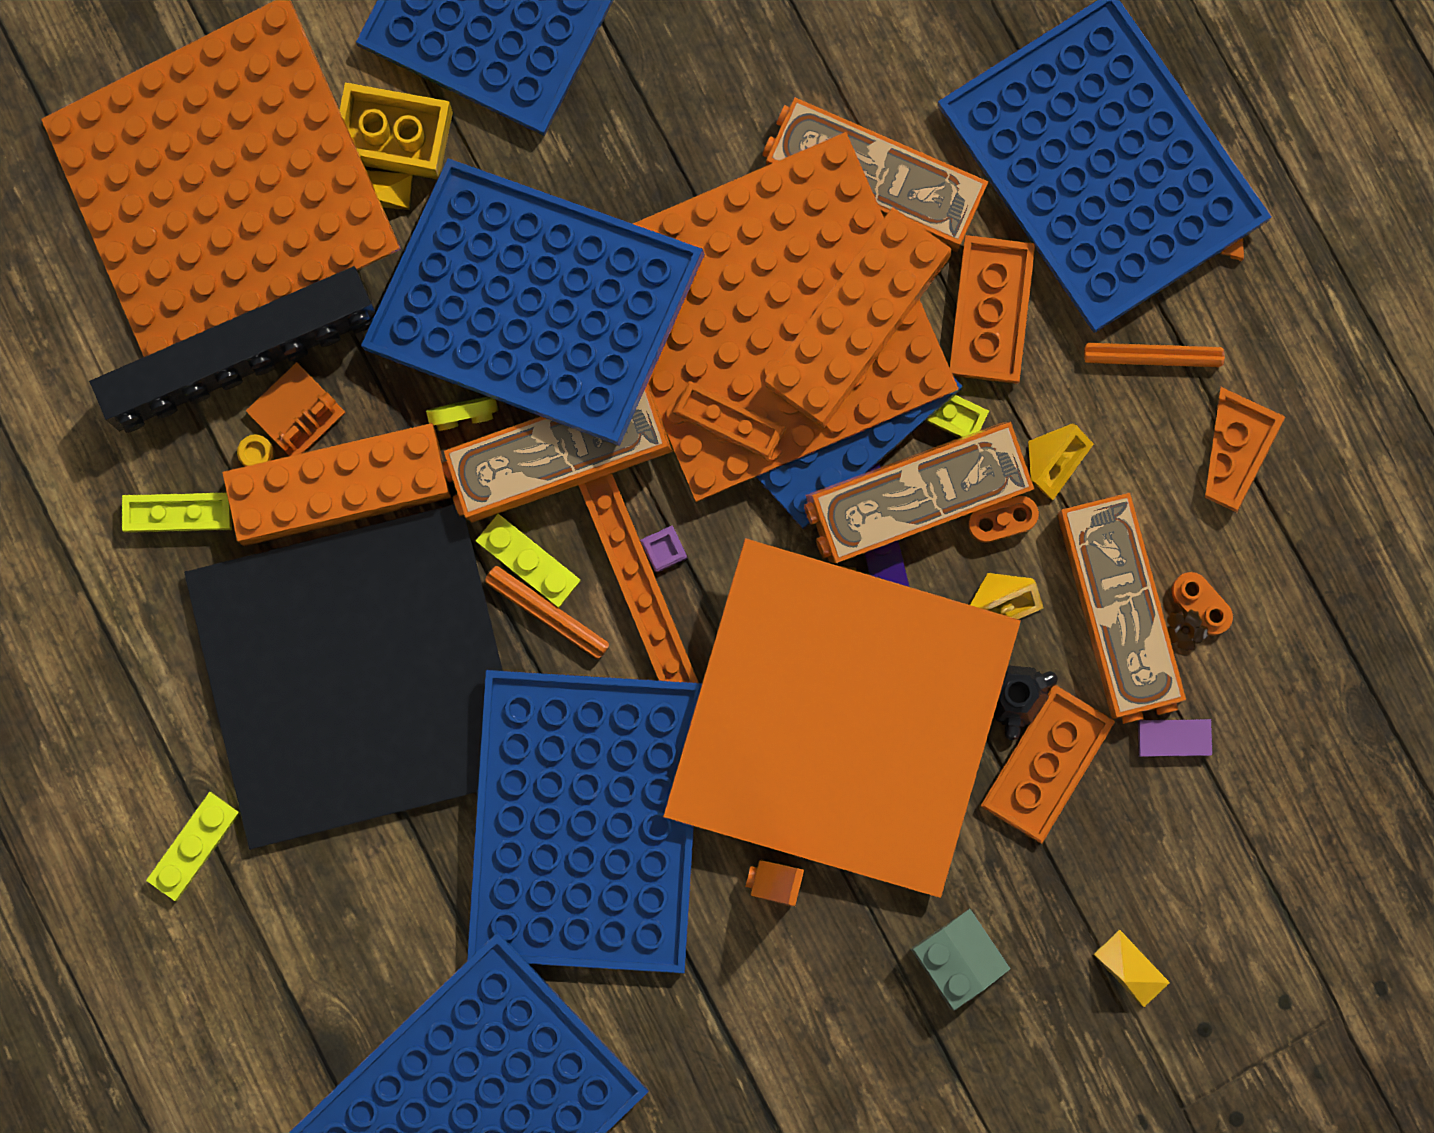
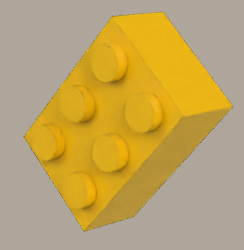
(397, 129)

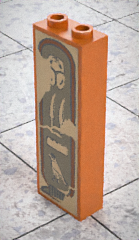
(900, 177)
(545, 459)
(918, 492)
(1121, 608)

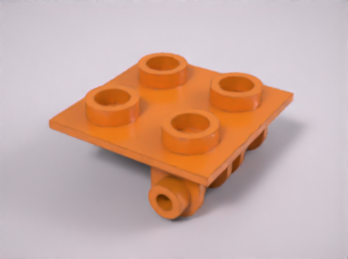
(295, 411)

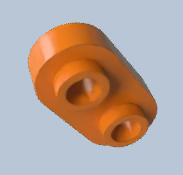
(1002, 519)
(1203, 602)

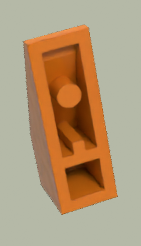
(775, 882)

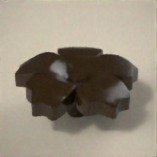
(1186, 629)

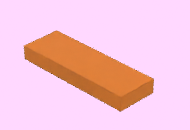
(729, 420)

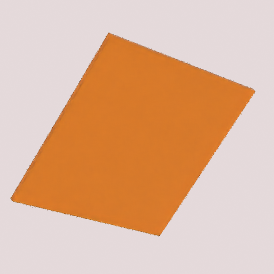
(220, 178)
(768, 263)
(842, 718)

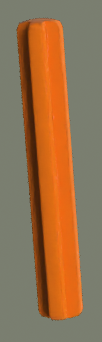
(1154, 355)
(547, 612)

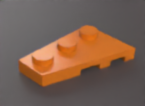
(1239, 447)

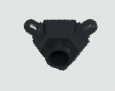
(1022, 698)

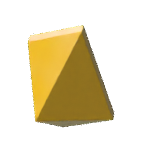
(392, 188)
(1056, 457)
(1008, 595)
(1131, 968)

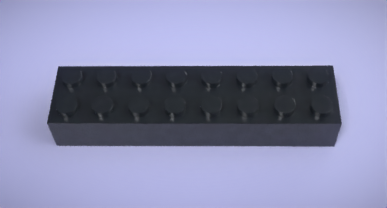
(234, 351)

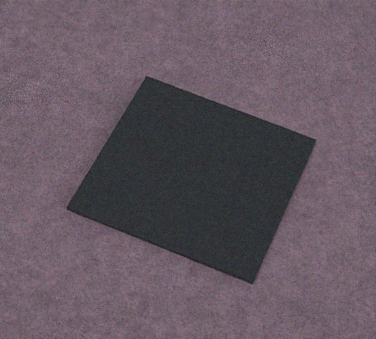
(348, 673)

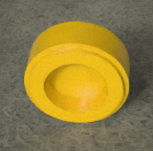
(255, 450)

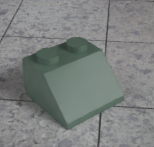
(960, 959)

